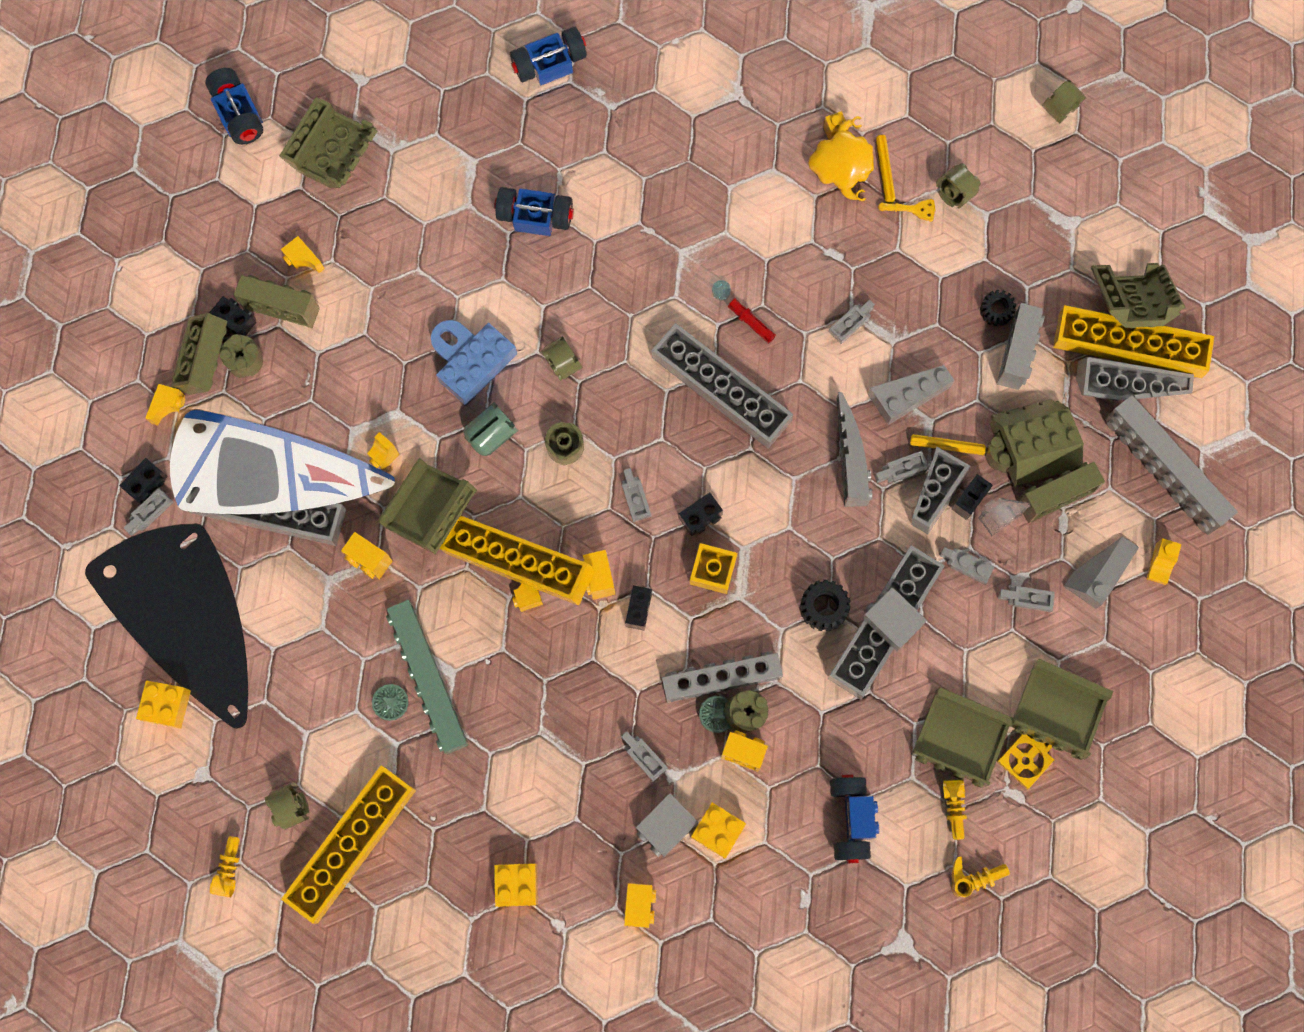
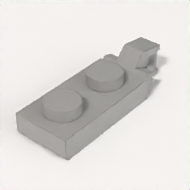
(851, 321)
(903, 468)
(635, 497)
(148, 512)
(967, 564)
(1028, 598)
(644, 756)

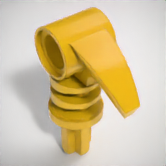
(954, 791)
(975, 882)
(222, 883)

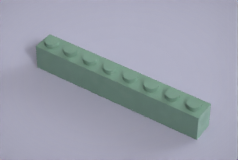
(427, 676)

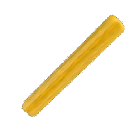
(885, 168)
(947, 444)

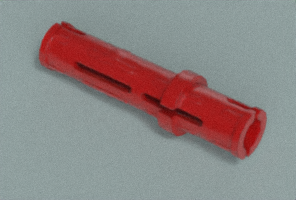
(745, 315)

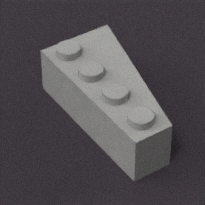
(908, 393)
(940, 486)

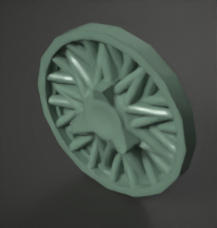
(390, 702)
(712, 714)

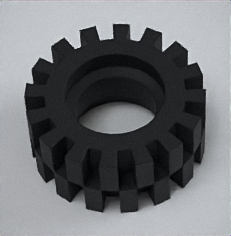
(993, 317)

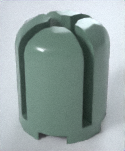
(489, 430)

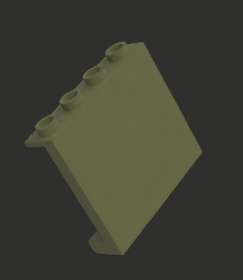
(427, 506)
(1060, 709)
(962, 737)

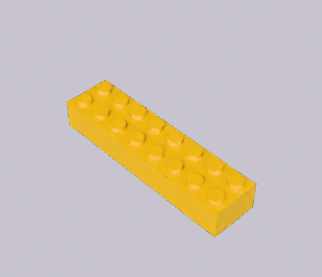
(1151, 347)
(518, 560)
(348, 845)

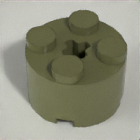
(1063, 101)
(958, 186)
(232, 354)
(561, 358)
(563, 453)
(996, 456)
(755, 705)
(287, 806)

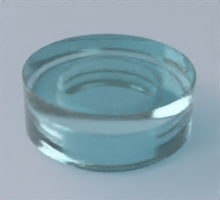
(721, 290)

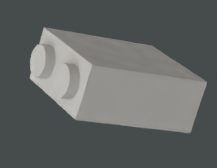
(894, 618)
(666, 826)

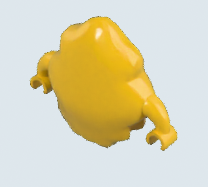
(843, 160)

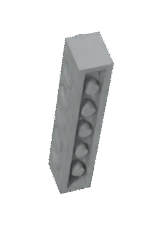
(768, 659)

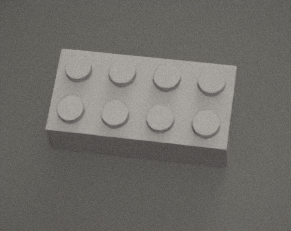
(1020, 346)

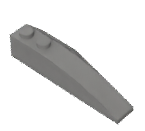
(1121, 380)
(853, 459)

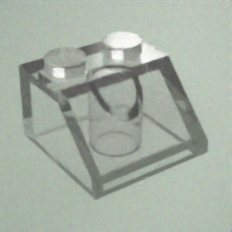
(1001, 513)

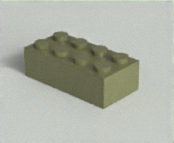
(277, 301)
(199, 354)
(1062, 491)

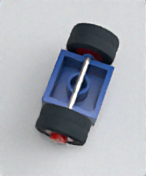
(549, 57)
(234, 106)
(534, 210)
(859, 818)

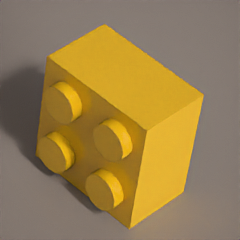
(366, 555)
(713, 568)
(601, 583)
(163, 704)
(744, 750)
(718, 830)
(516, 885)
(638, 905)

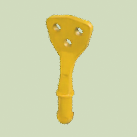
(914, 209)

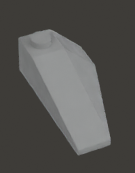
(1101, 573)

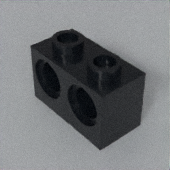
(233, 316)
(139, 477)
(972, 497)
(697, 510)
(638, 608)

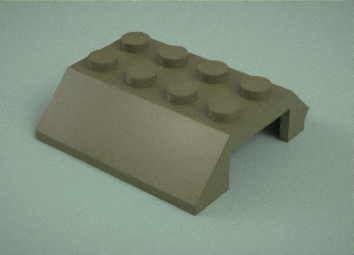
(327, 144)
(1140, 300)
(1039, 440)

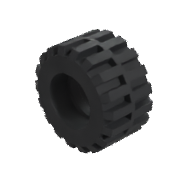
(825, 589)

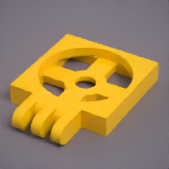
(1037, 747)

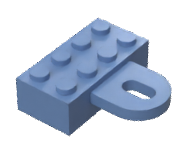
(472, 359)

